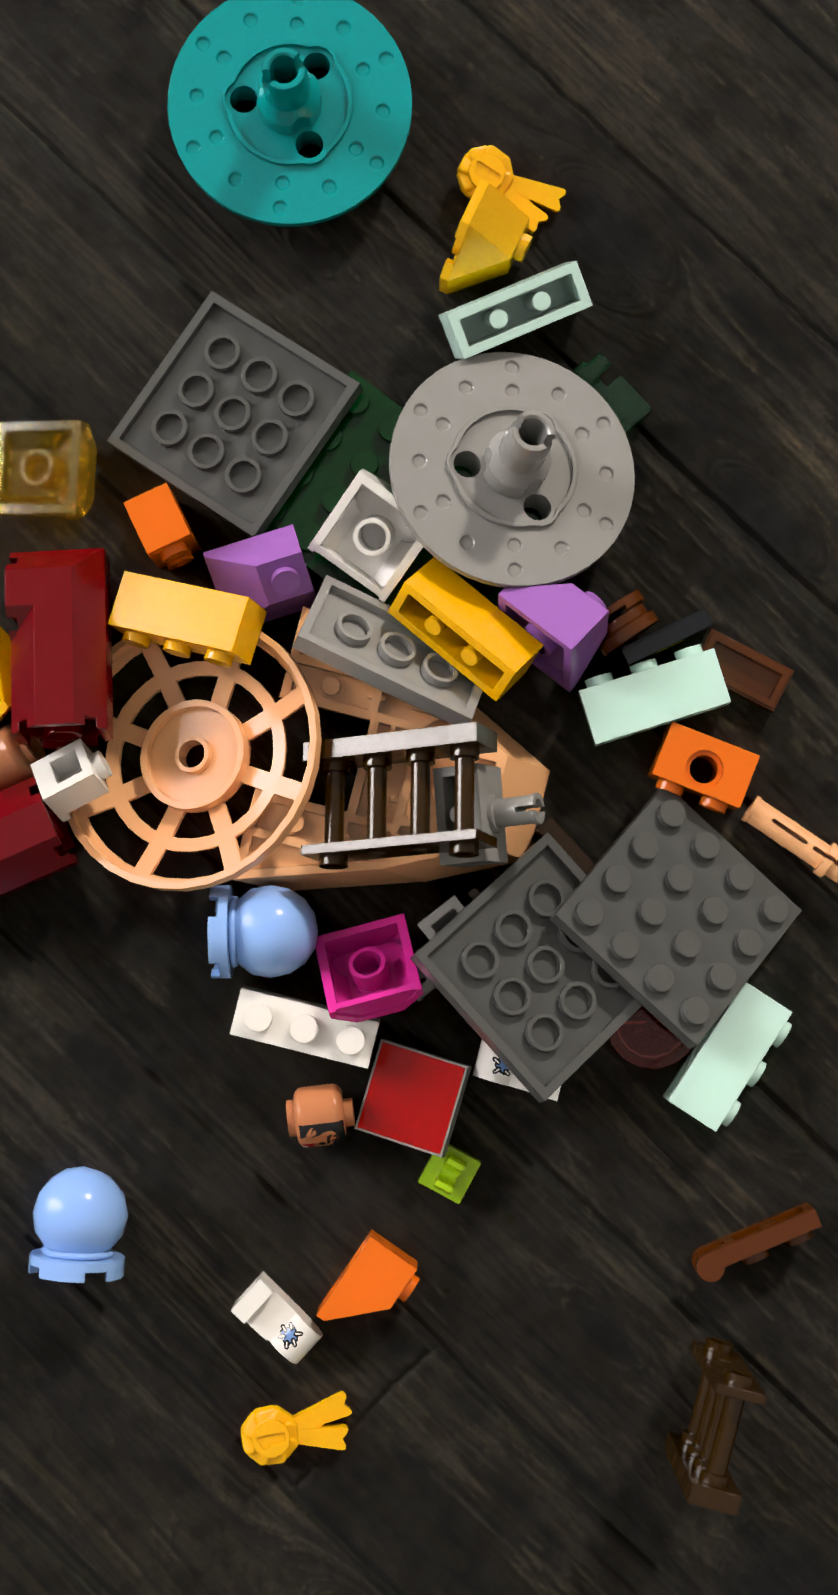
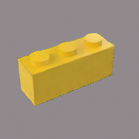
(187, 619)
(465, 628)

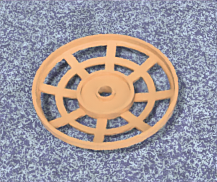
(210, 782)

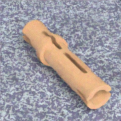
(793, 838)

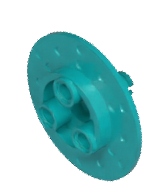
(264, 56)

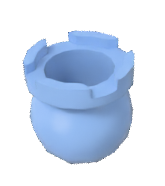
(263, 931)
(79, 1222)

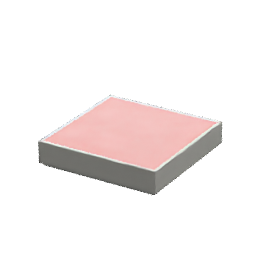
(413, 1097)

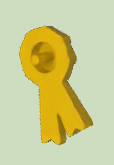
(496, 168)
(273, 1433)

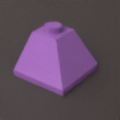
(265, 570)
(564, 621)

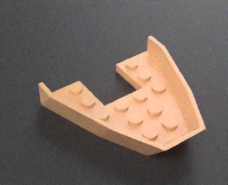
(351, 697)

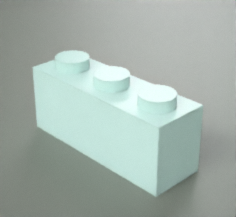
(515, 310)
(653, 694)
(729, 1058)

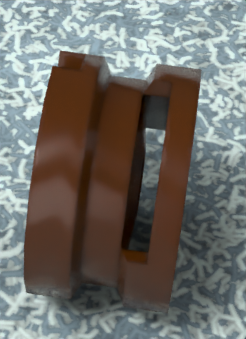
(628, 624)

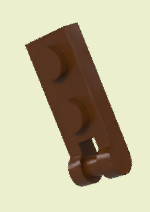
(753, 1241)

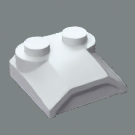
(368, 536)

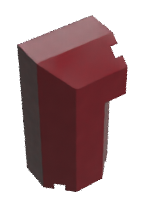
(60, 646)
(31, 838)

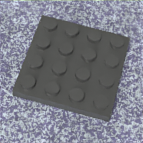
(235, 415)
(676, 916)
(522, 977)

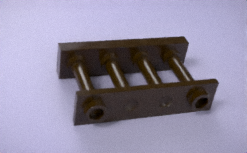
(376, 755)
(705, 1449)

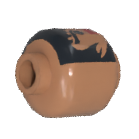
(319, 1115)

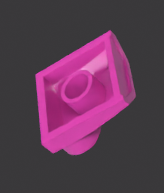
(368, 970)

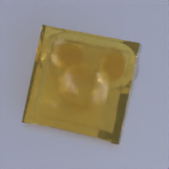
(47, 468)

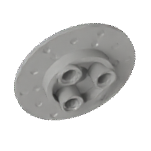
(531, 442)

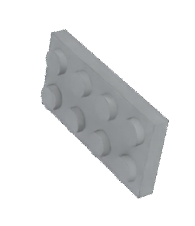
(372, 646)

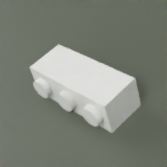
(302, 1027)

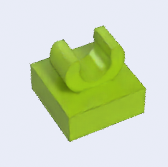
(450, 1174)

